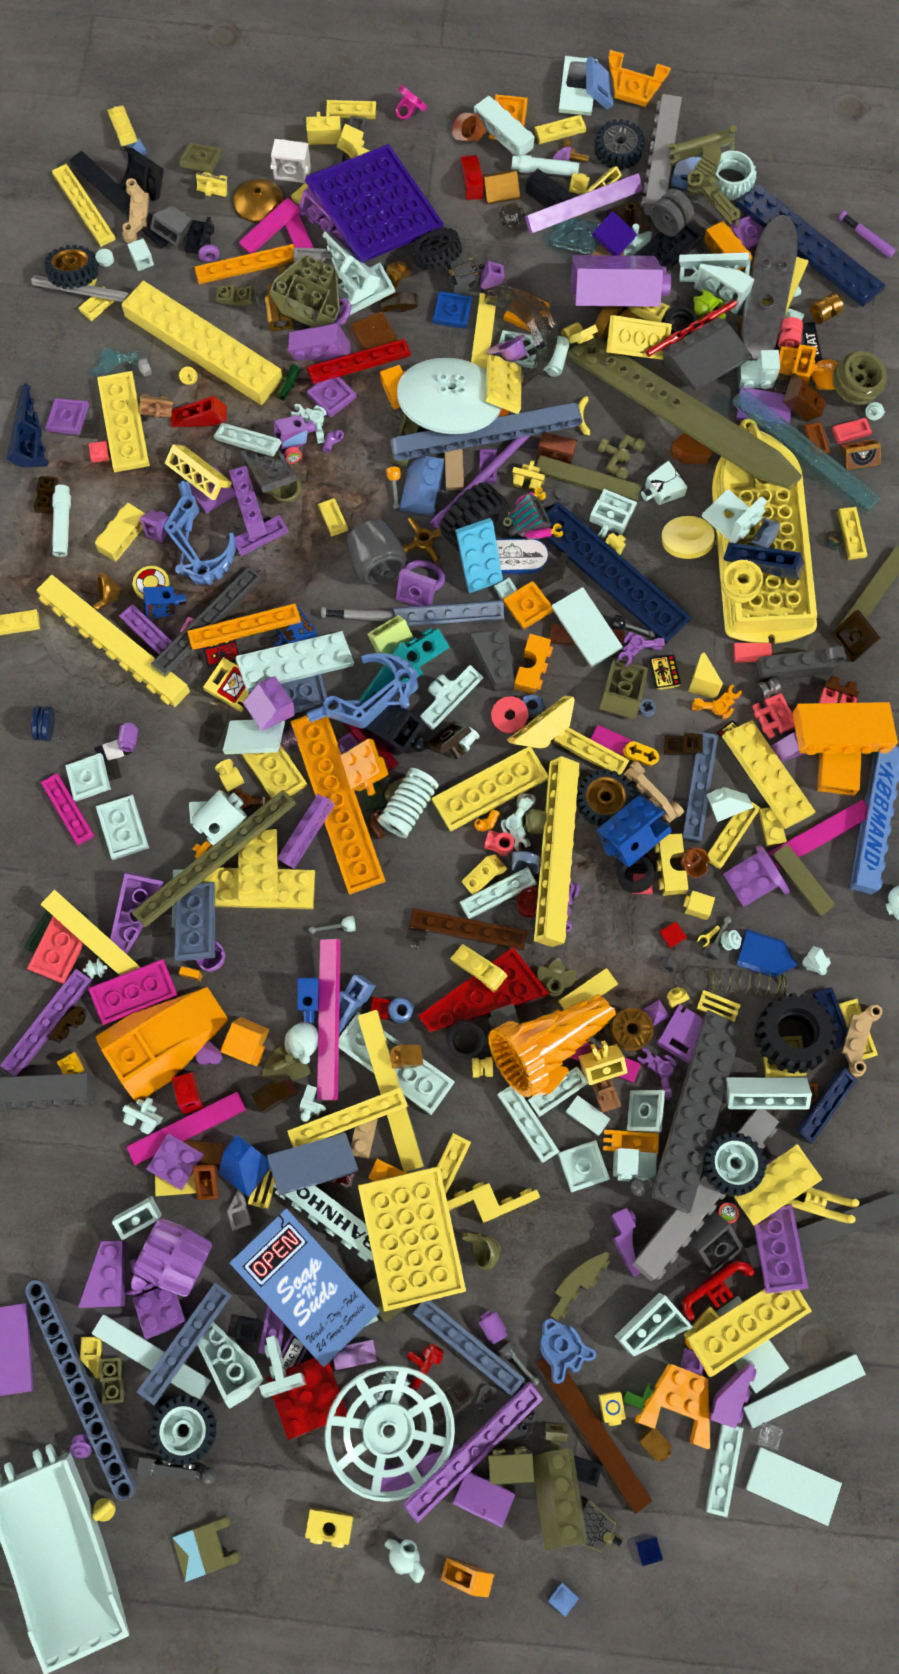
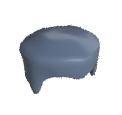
(767, 533)
(525, 859)

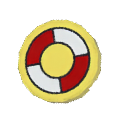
(149, 577)

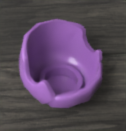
(213, 964)

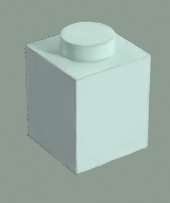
(140, 254)

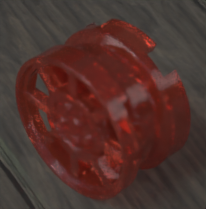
(527, 902)

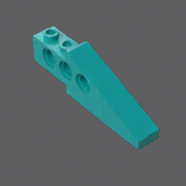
(437, 645)

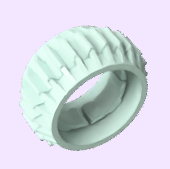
(741, 163)

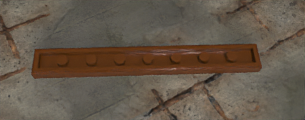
(598, 1439)

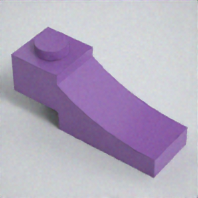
(624, 1223)

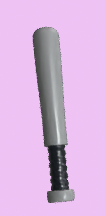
(371, 615)

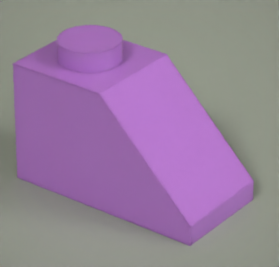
(153, 525)
(787, 748)

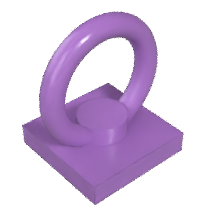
(416, 588)

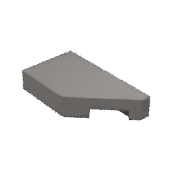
(238, 1212)

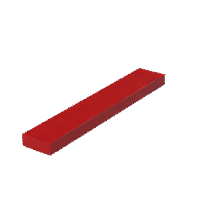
(358, 361)

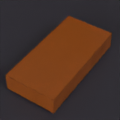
(816, 434)

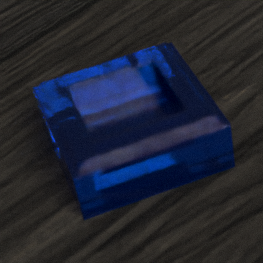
(649, 1551)

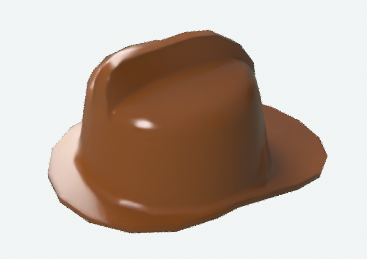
(468, 127)

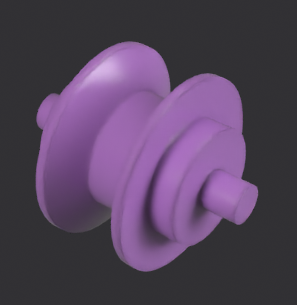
(81, 1446)

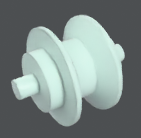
(731, 940)
(95, 968)

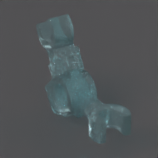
(111, 359)

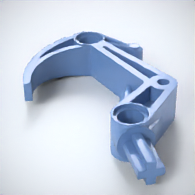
(182, 520)
(363, 713)

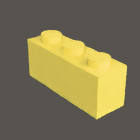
(120, 532)

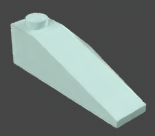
(230, 1366)

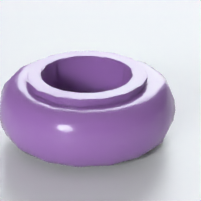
(205, 257)

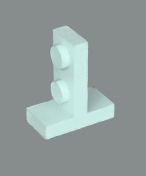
(278, 1372)

